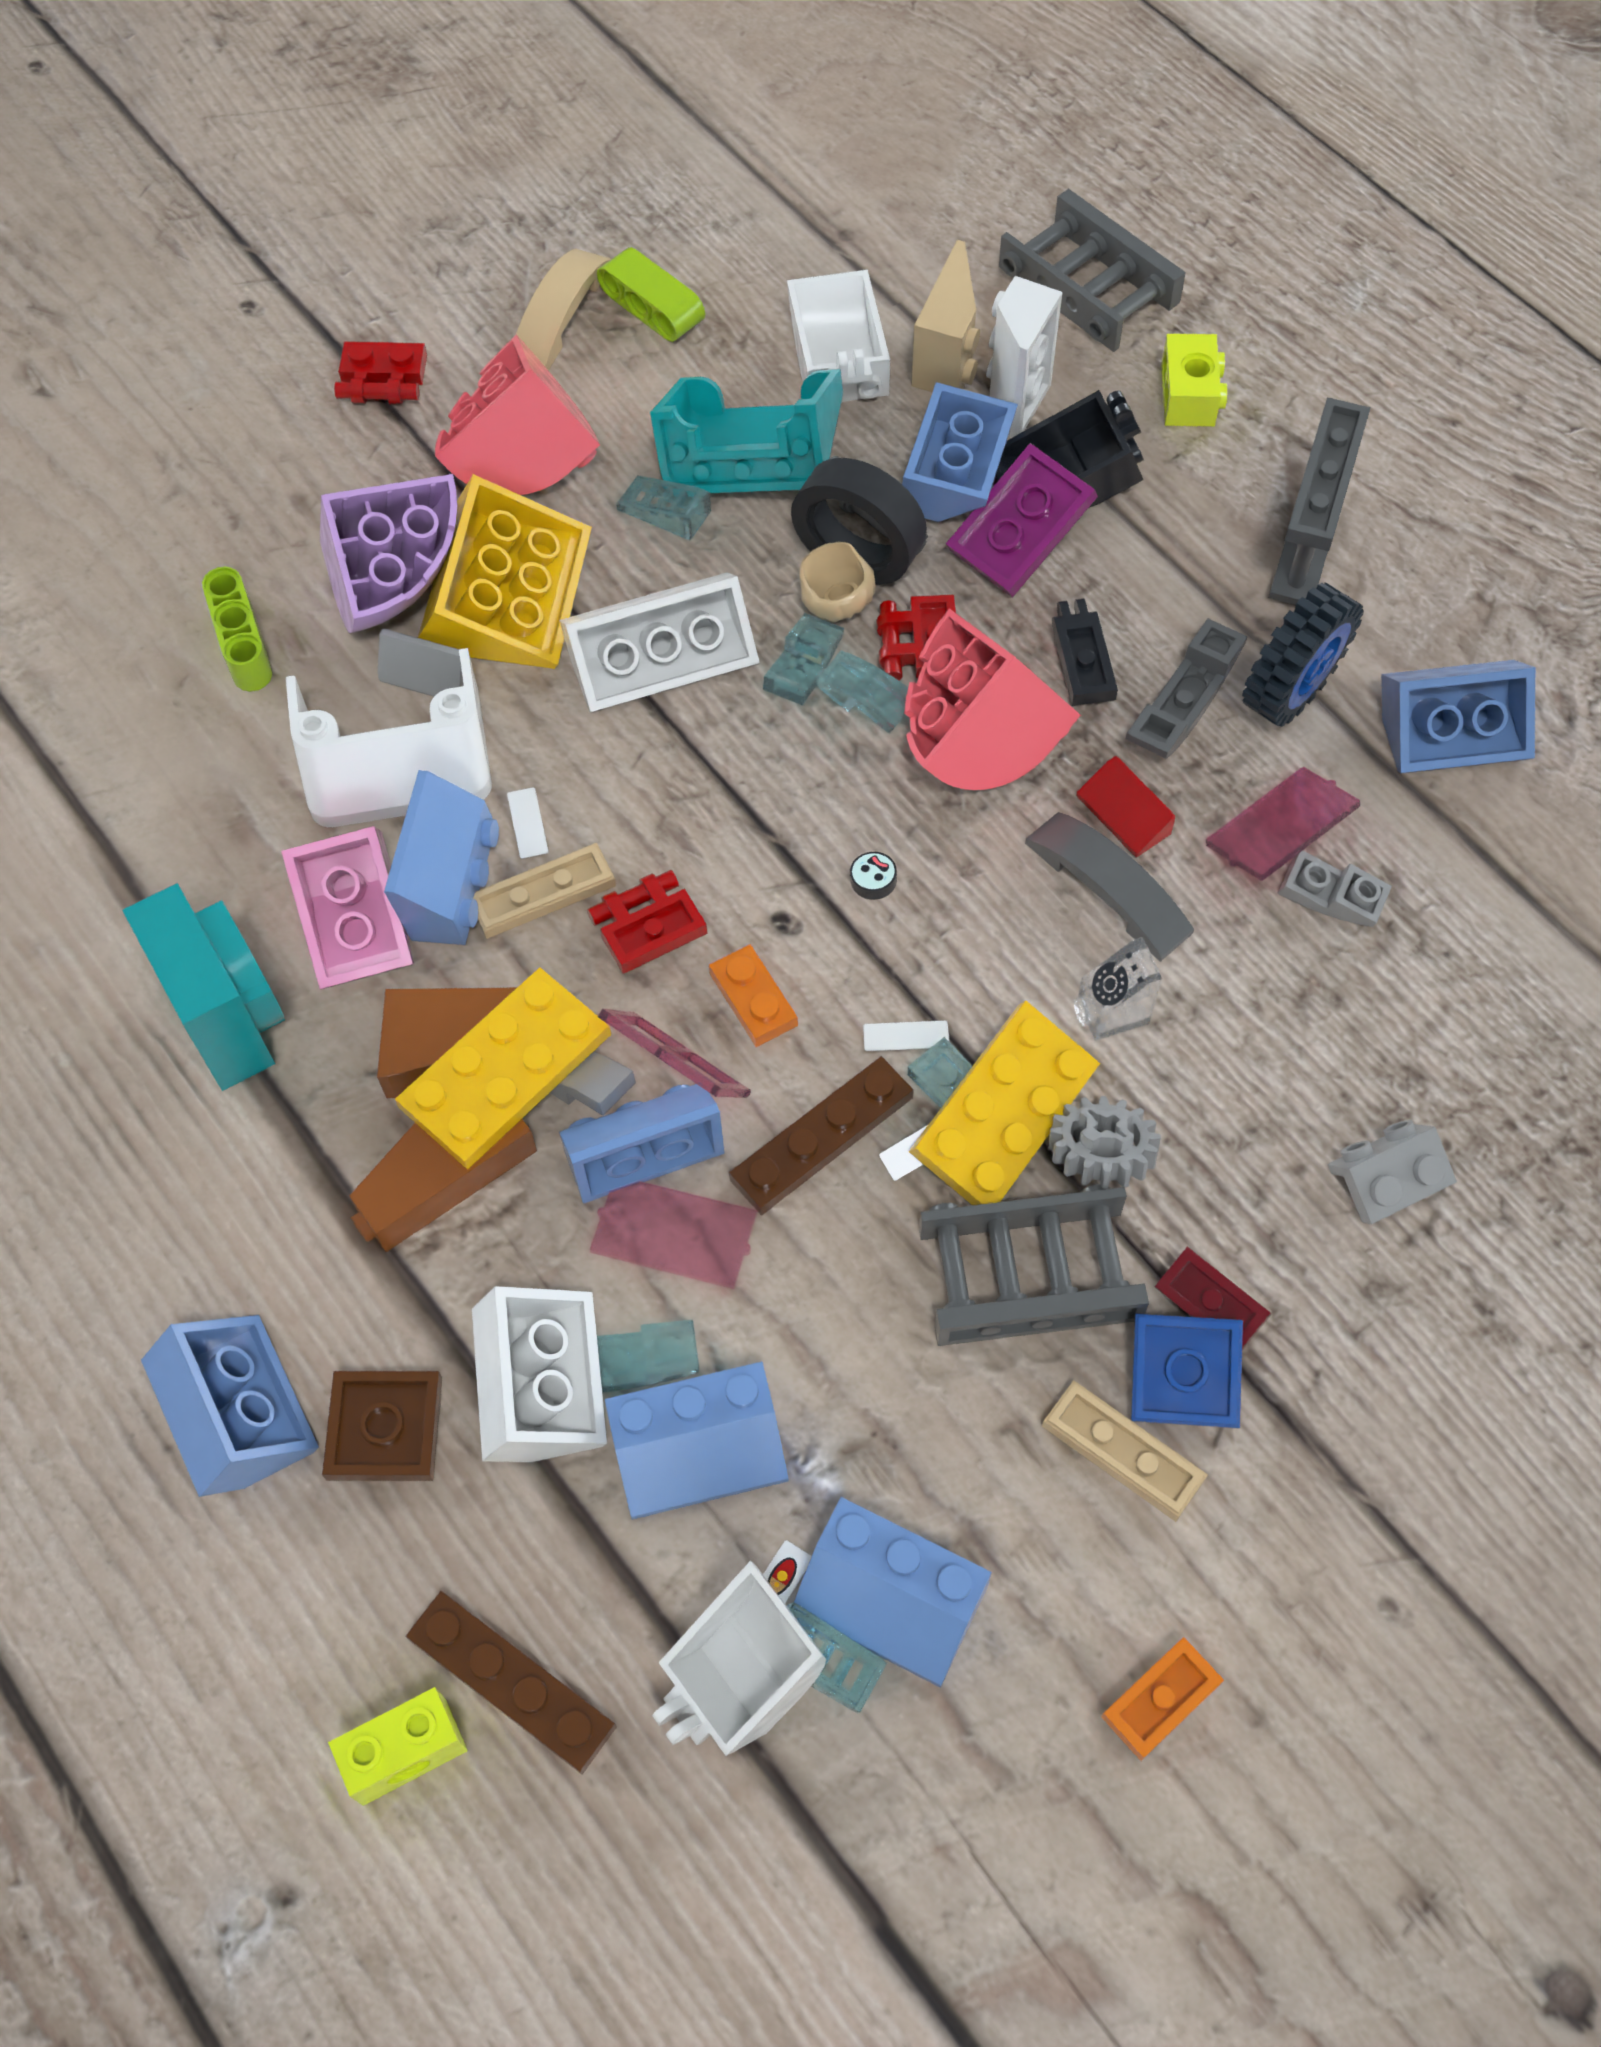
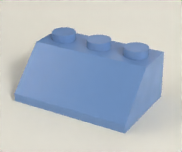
(957, 451)
(1460, 715)
(441, 861)
(643, 1140)
(227, 1402)
(696, 1440)
(892, 1591)

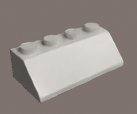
(660, 641)

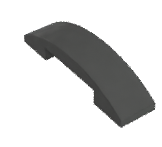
(1189, 691)
(1115, 879)

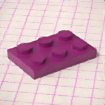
(1022, 520)

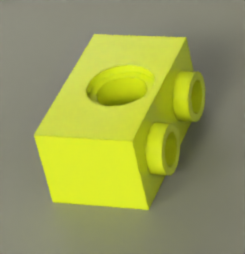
(1192, 380)
(397, 1746)

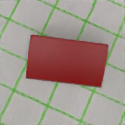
(1127, 807)

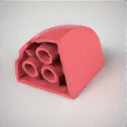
(516, 426)
(980, 710)

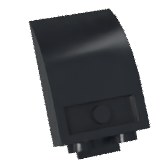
(1089, 442)

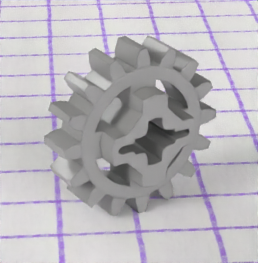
(1104, 1142)

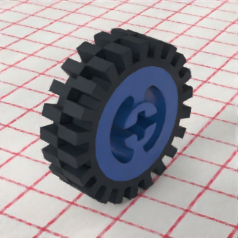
(1302, 654)

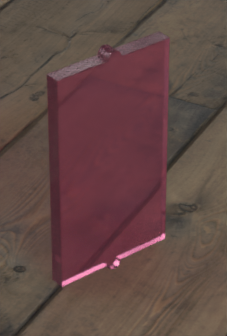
(1282, 823)
(675, 1232)

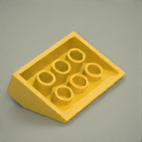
(506, 578)

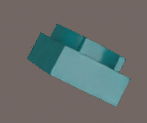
(209, 981)

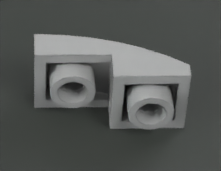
(1343, 894)
(596, 1083)

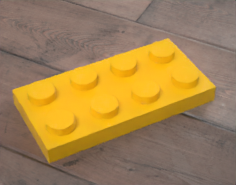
(503, 1067)
(1004, 1107)

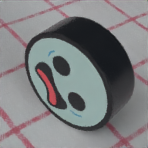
(873, 875)

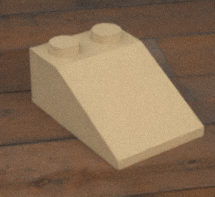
(946, 328)

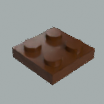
(382, 1426)

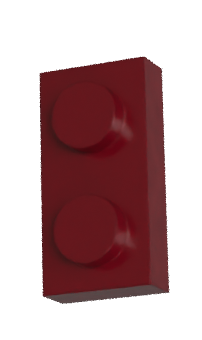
(1209, 1294)

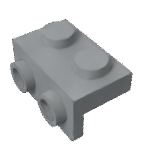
(1394, 1170)

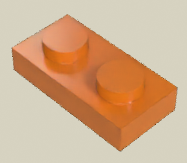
(753, 995)
(1162, 1698)

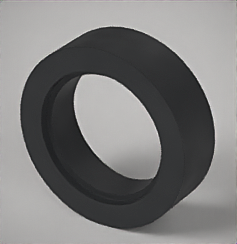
(875, 494)

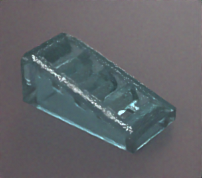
(679, 522)
(852, 1651)

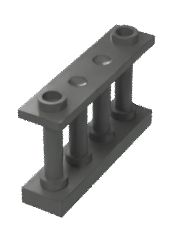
(1110, 244)
(1319, 500)
(1013, 1312)

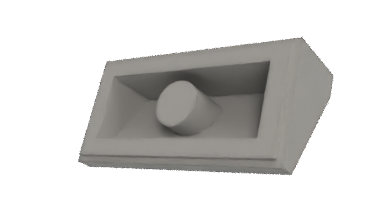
(417, 663)

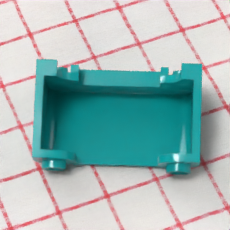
(745, 446)

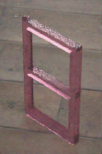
(674, 1053)

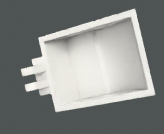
(840, 329)
(738, 1667)

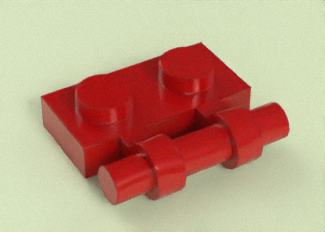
(381, 371)
(920, 620)
(651, 930)

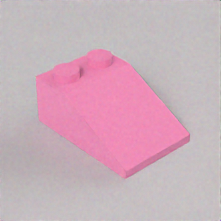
(345, 908)

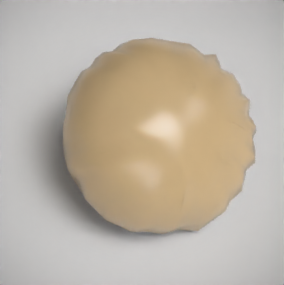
(836, 581)

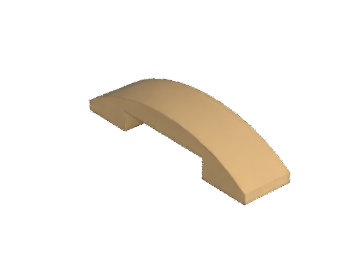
(557, 302)

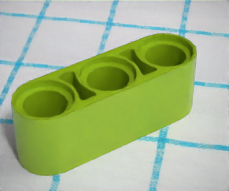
(651, 294)
(237, 629)

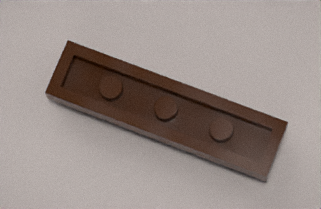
(821, 1135)
(511, 1682)

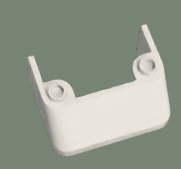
(375, 771)

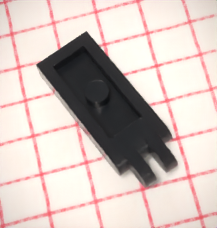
(1083, 654)

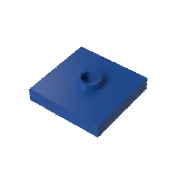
(1187, 1371)

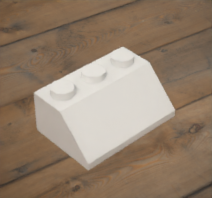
(1023, 347)
(537, 1374)

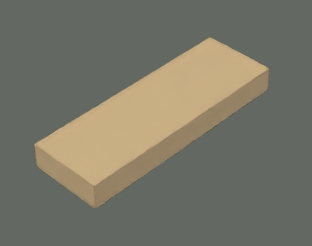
(543, 890)
(1124, 1450)

